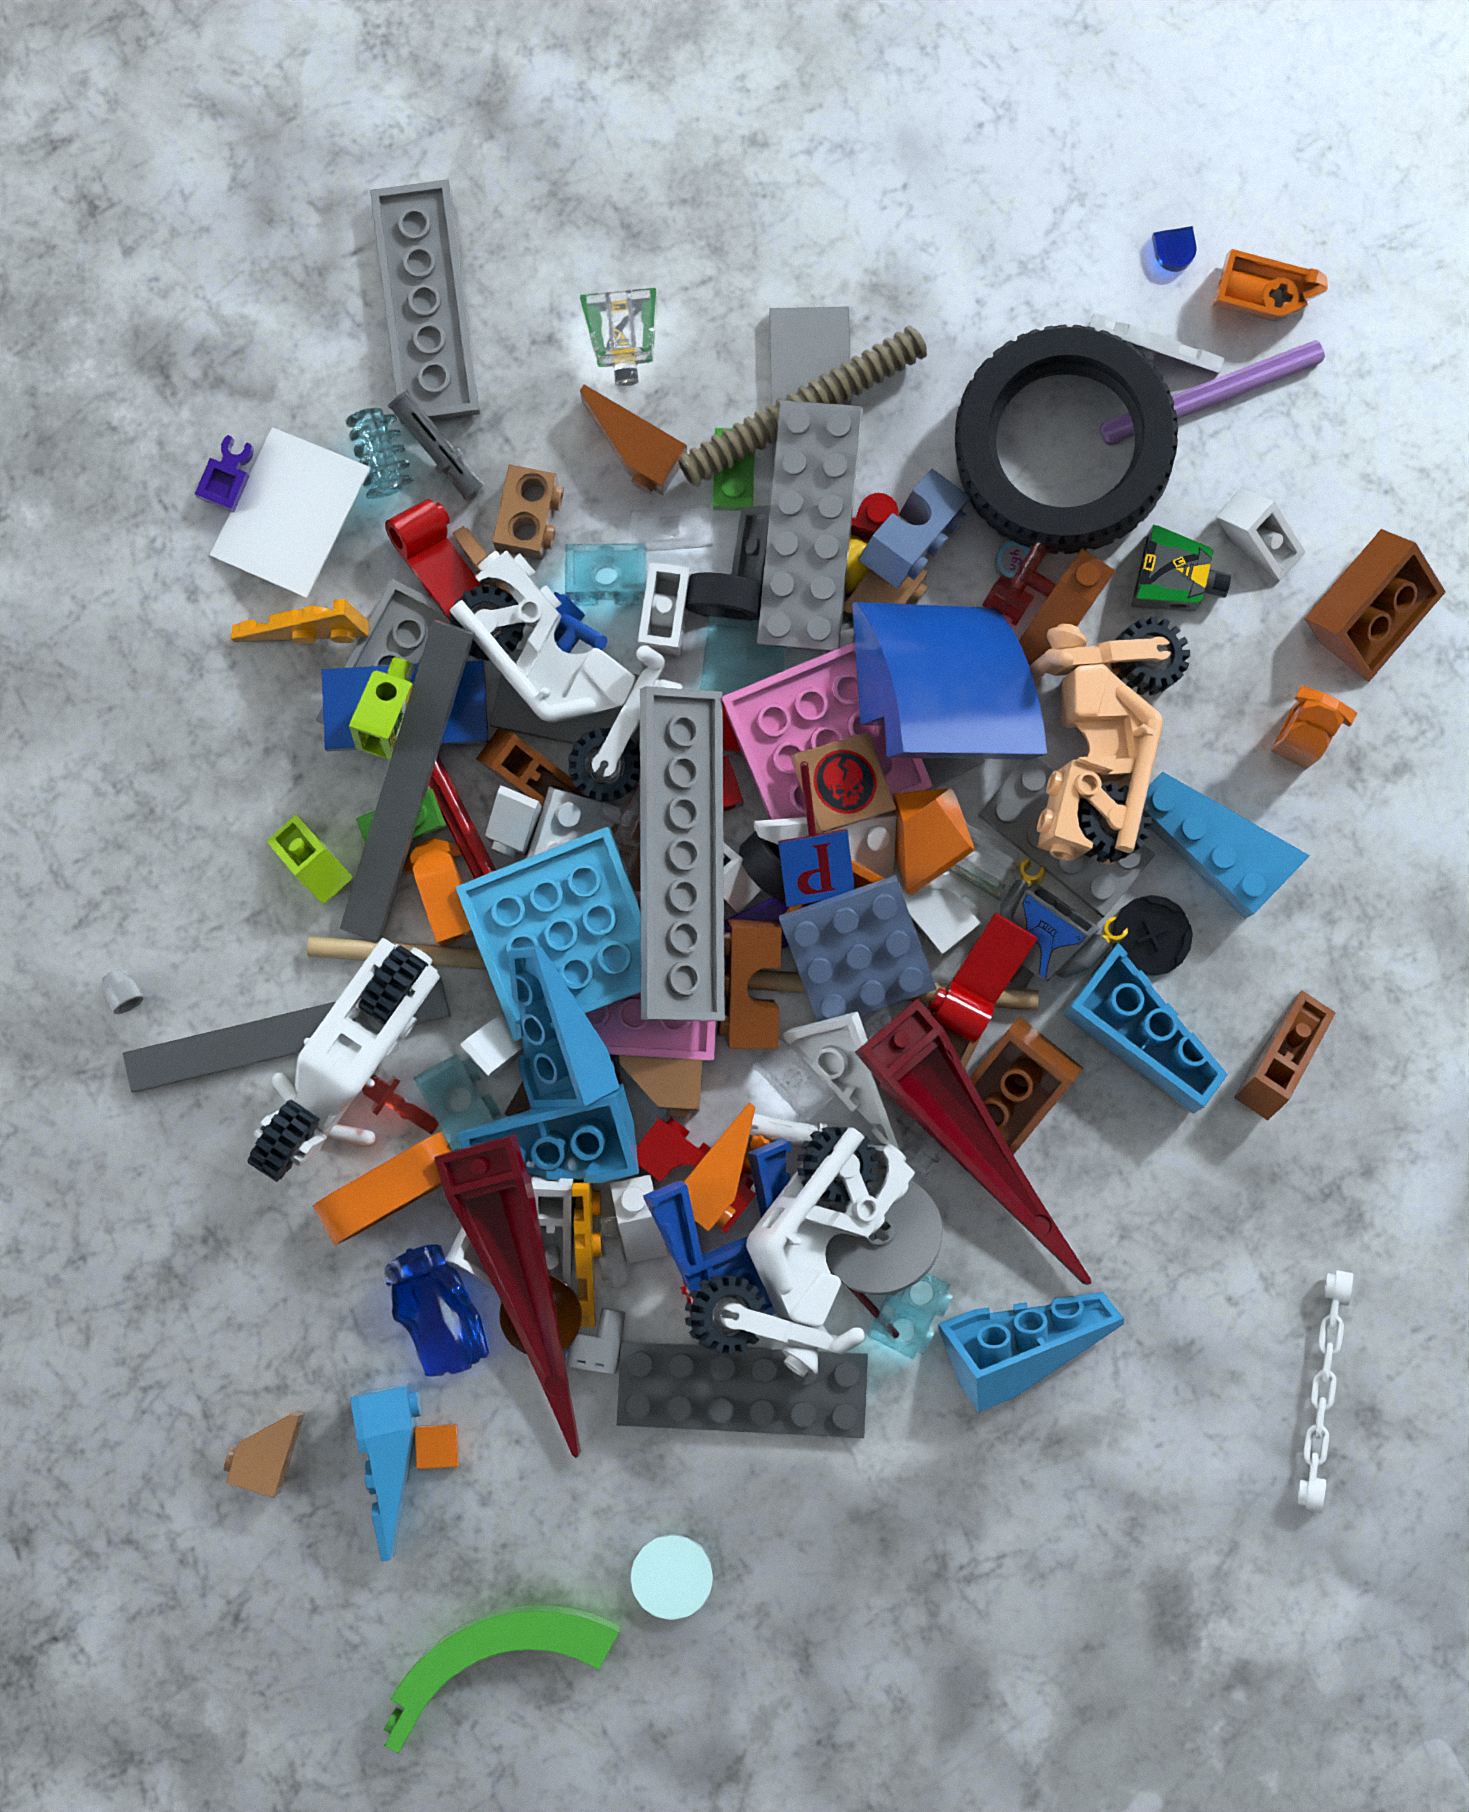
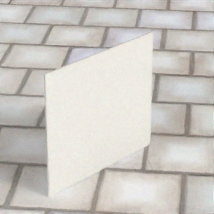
(290, 512)

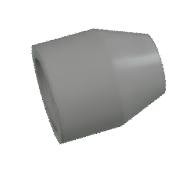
(121, 991)

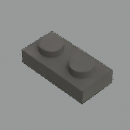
(751, 543)

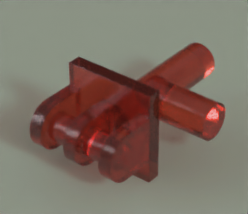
(1015, 590)
(384, 1094)

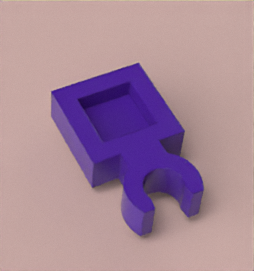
(224, 481)

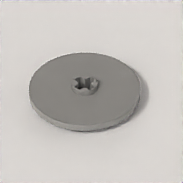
(902, 1259)

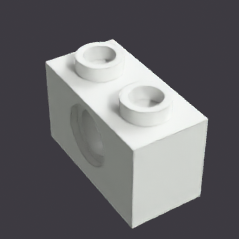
(664, 608)

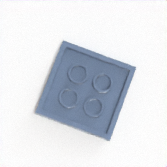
(858, 951)

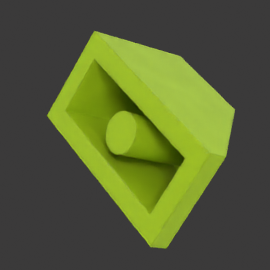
(309, 859)

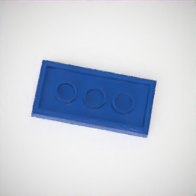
(345, 686)

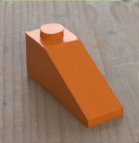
(717, 1176)

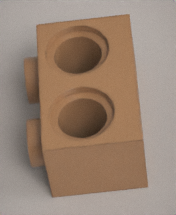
(517, 511)

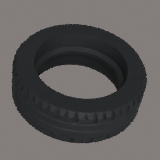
(1066, 352)

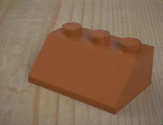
(1376, 603)

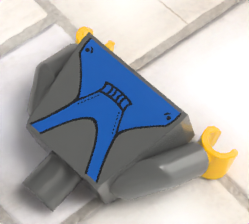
(1064, 937)

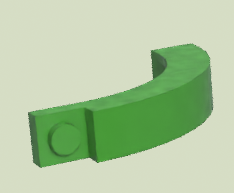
(505, 1630)

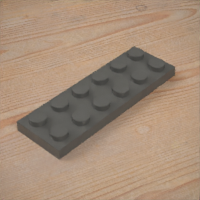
(740, 1391)

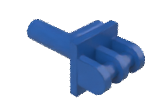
(572, 629)

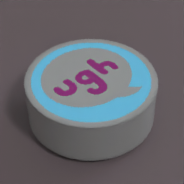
(1010, 558)

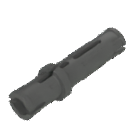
(465, 482)

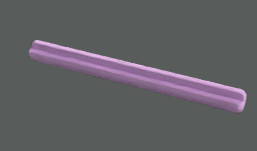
(1226, 387)

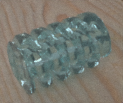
(377, 451)

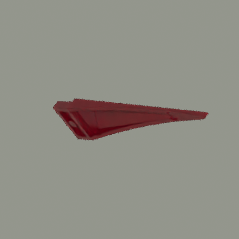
(932, 1086)
(500, 1216)

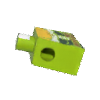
(382, 709)

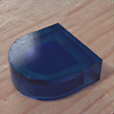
(1175, 248)

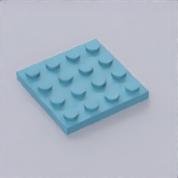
(572, 905)

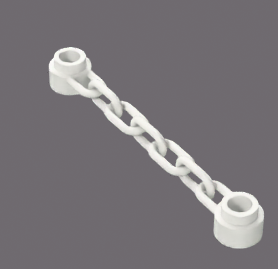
(1312, 1492)

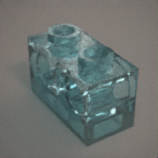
(901, 1306)

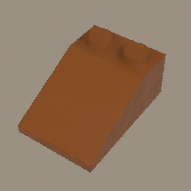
(1023, 1081)

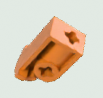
(1250, 280)
(1311, 726)
(436, 879)

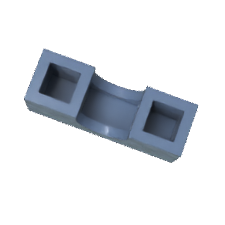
(901, 547)

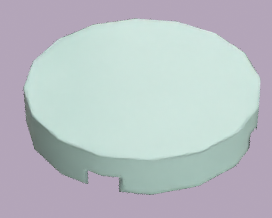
(671, 1576)

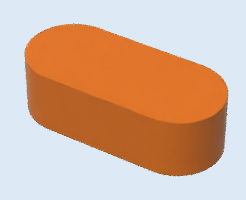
(382, 1190)

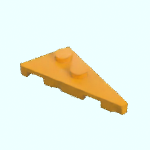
(306, 625)
(587, 1246)

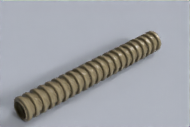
(829, 389)

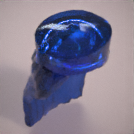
(435, 1311)

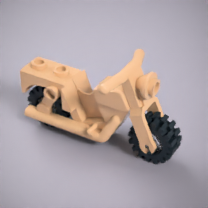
(1119, 734)

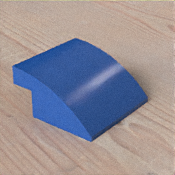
(946, 682)

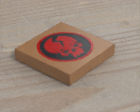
(845, 782)

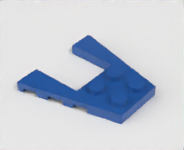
(675, 1220)

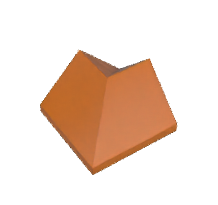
(929, 835)

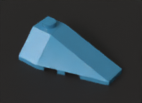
(561, 1049)
(570, 1142)
(1014, 1349)
(386, 1430)

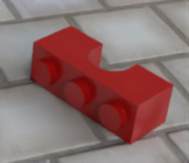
(667, 1148)

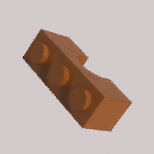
(749, 948)

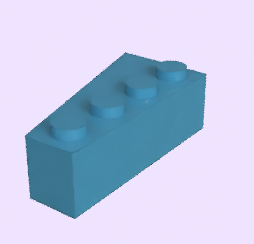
(1219, 845)
(1144, 1032)

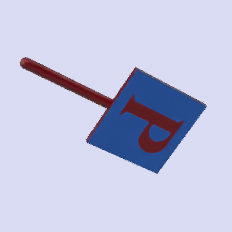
(815, 864)

